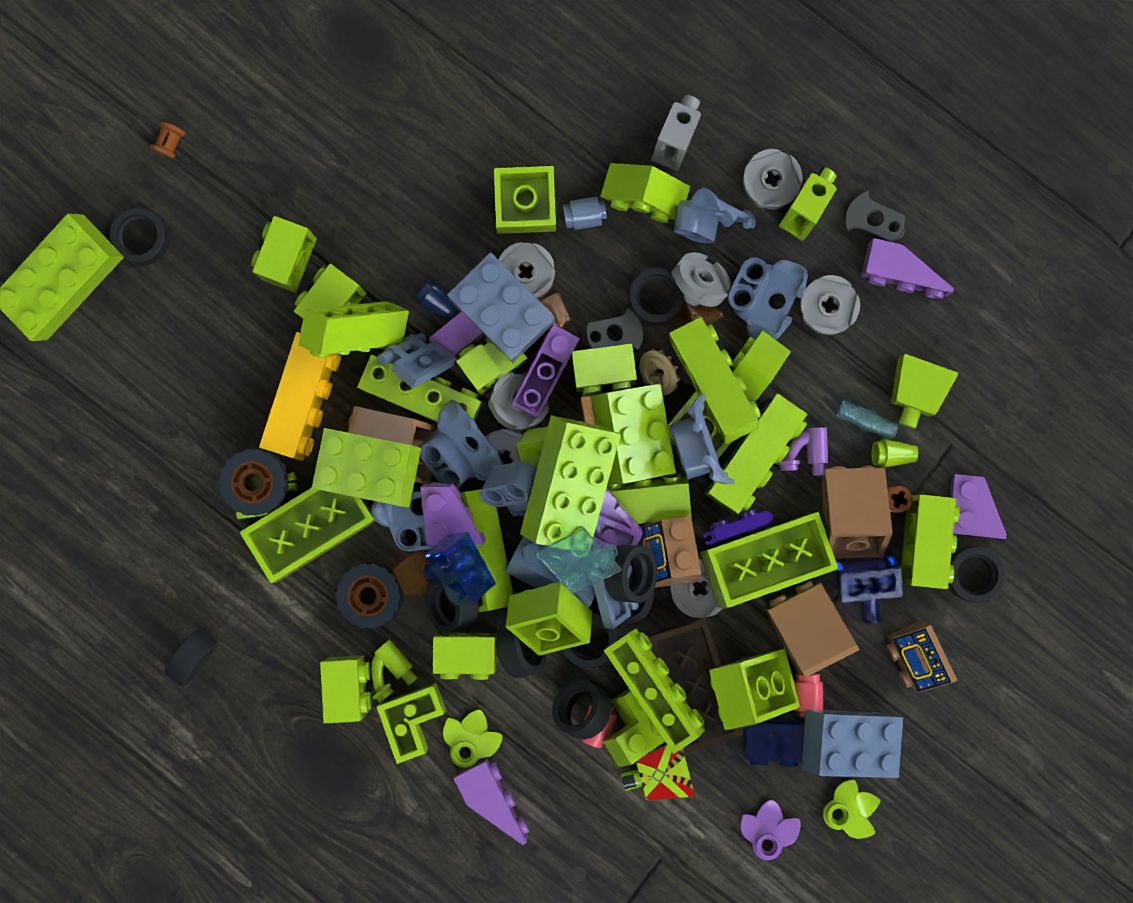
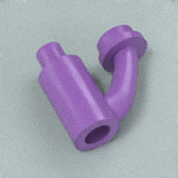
(816, 451)

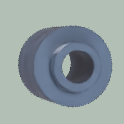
(584, 213)

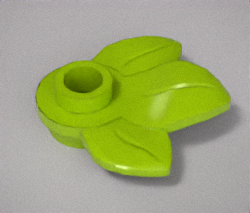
(470, 734)
(855, 810)

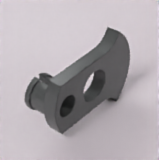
(862, 207)
(628, 324)

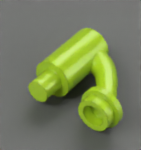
(396, 663)

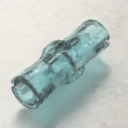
(867, 420)

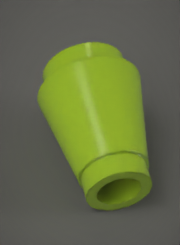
(893, 453)

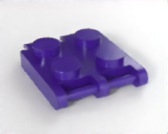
(747, 524)

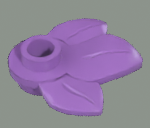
(769, 825)

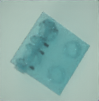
(579, 560)

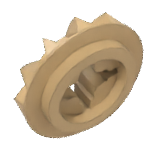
(657, 360)

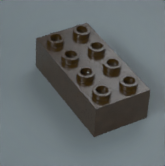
(689, 657)

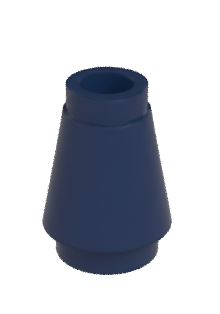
(435, 298)

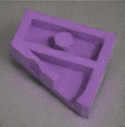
(977, 508)
(446, 514)
(615, 524)

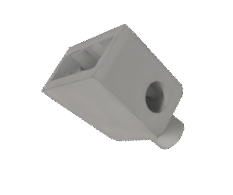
(677, 133)

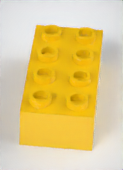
(299, 402)

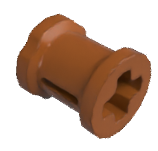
(167, 140)
(904, 495)

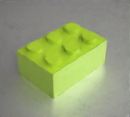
(644, 441)
(366, 467)
(929, 541)
(754, 689)

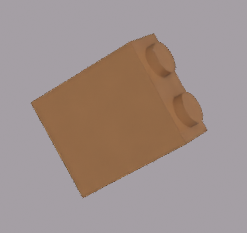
(396, 429)
(856, 511)
(810, 628)

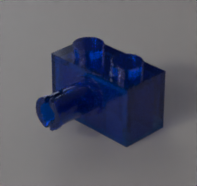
(459, 569)
(868, 583)
(774, 742)

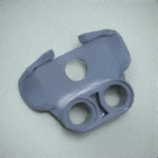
(699, 217)
(782, 278)
(696, 447)
(450, 455)
(509, 487)
(401, 519)

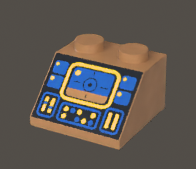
(674, 550)
(920, 657)

